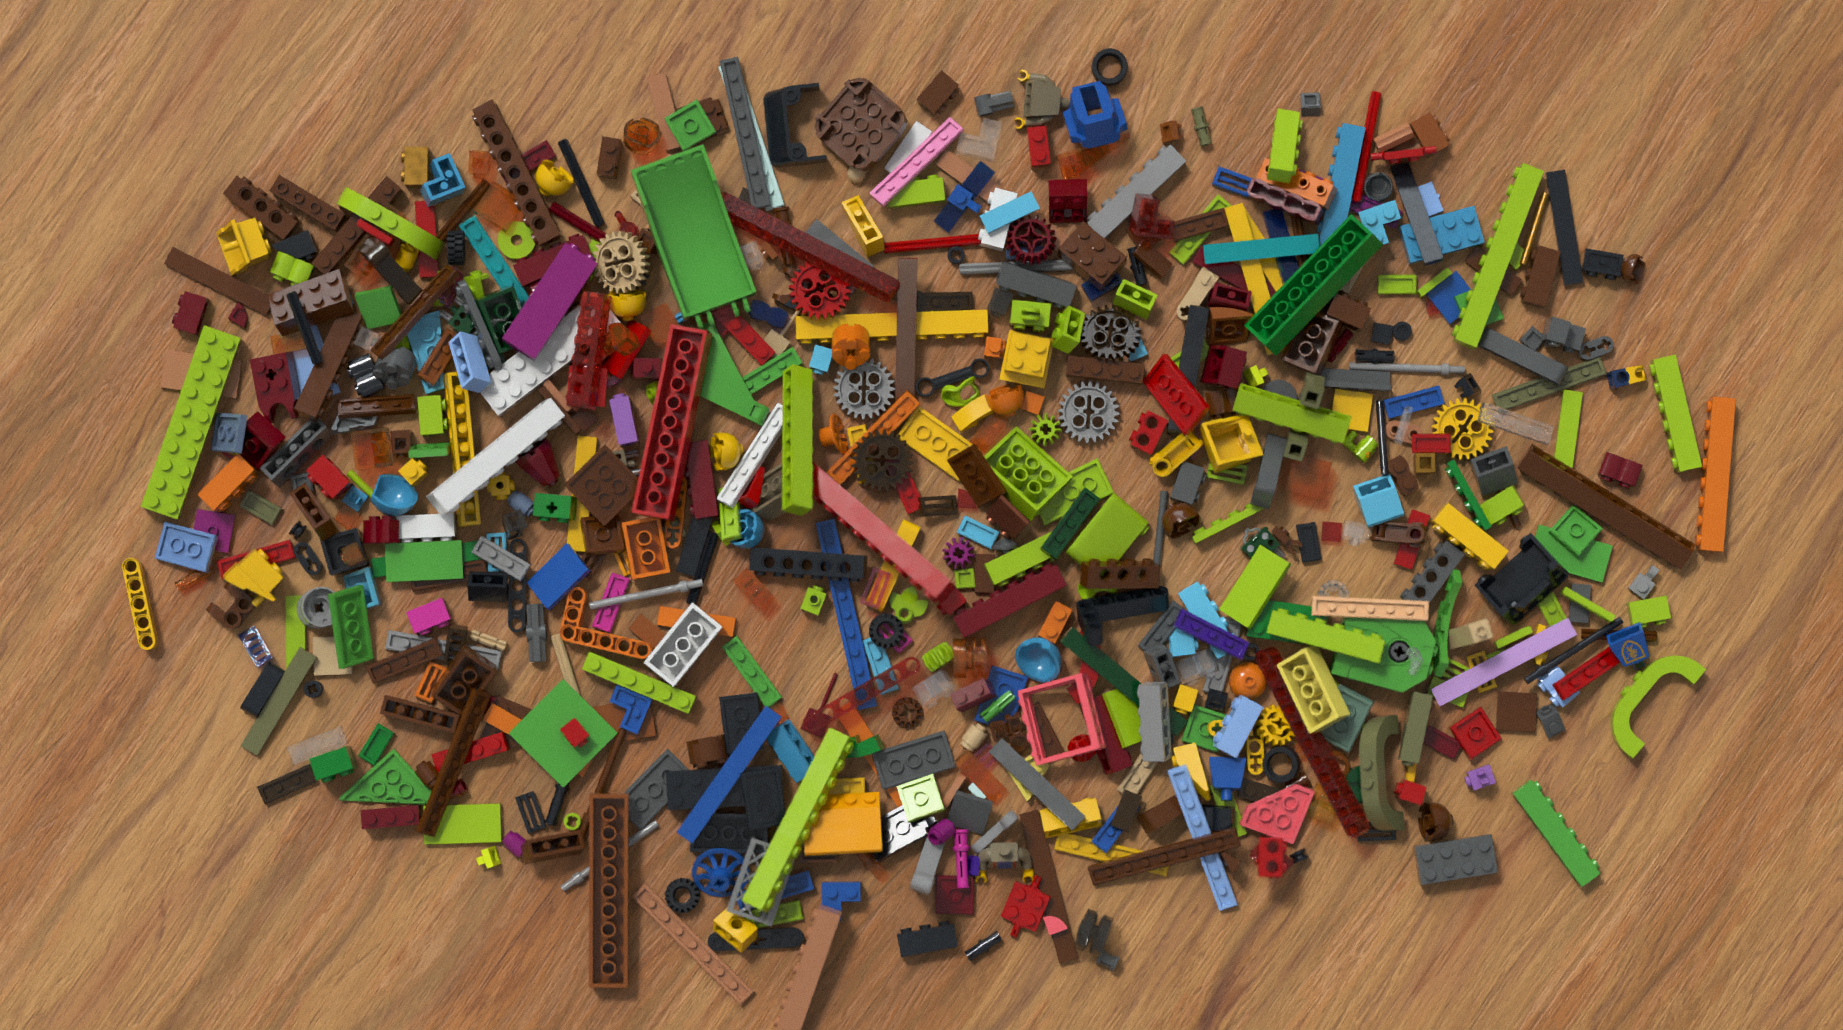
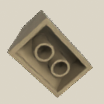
(771, 495)

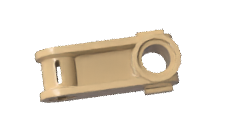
(1201, 287)

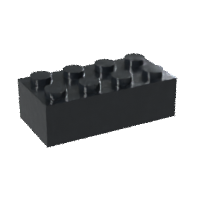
(728, 832)

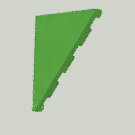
(389, 782)

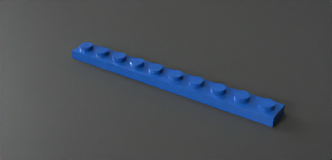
(846, 614)

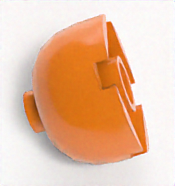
(1005, 399)
(1247, 680)

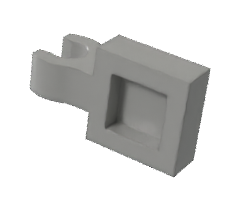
(1642, 583)

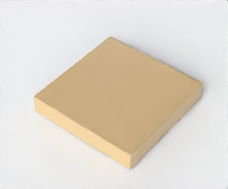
(326, 660)

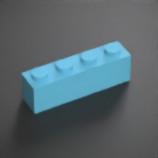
(1197, 603)

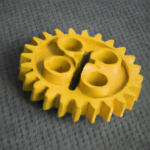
(1448, 418)

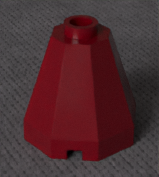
(540, 463)

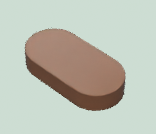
(957, 785)

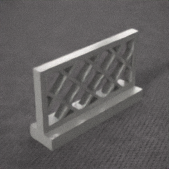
(765, 918)

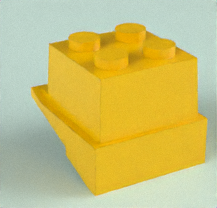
(243, 245)
(1026, 359)
(1230, 442)
(255, 574)

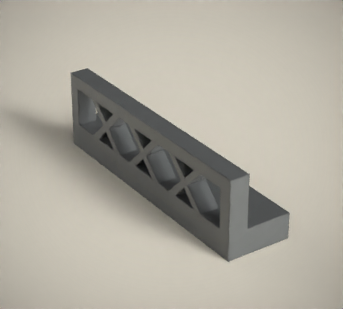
(1356, 379)

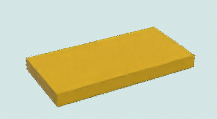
(932, 439)

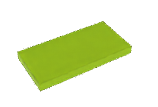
(1088, 475)
(1255, 586)
(468, 824)

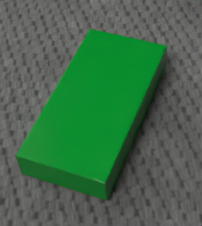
(376, 744)

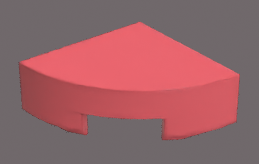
(1054, 924)

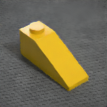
(863, 226)
(1189, 755)

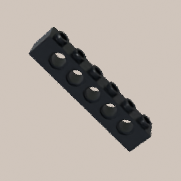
(857, 564)

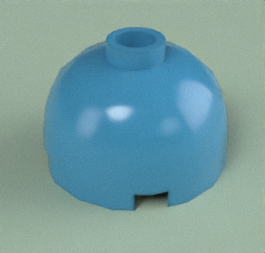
(751, 529)

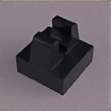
(1469, 385)

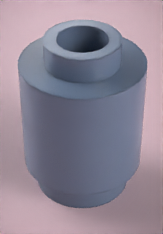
(518, 501)

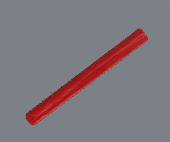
(1366, 146)
(931, 243)

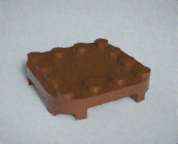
(860, 124)

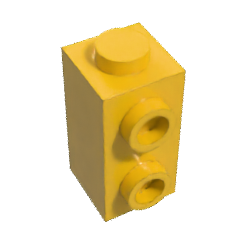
(414, 471)

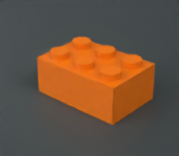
(229, 483)
(645, 548)

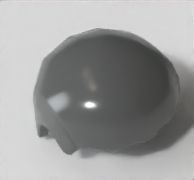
(1378, 186)

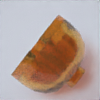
(641, 136)

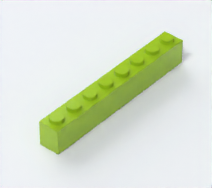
(797, 440)

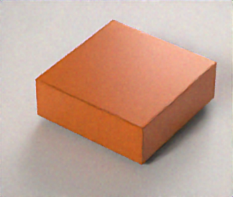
(1032, 403)

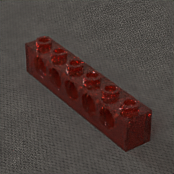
(594, 358)

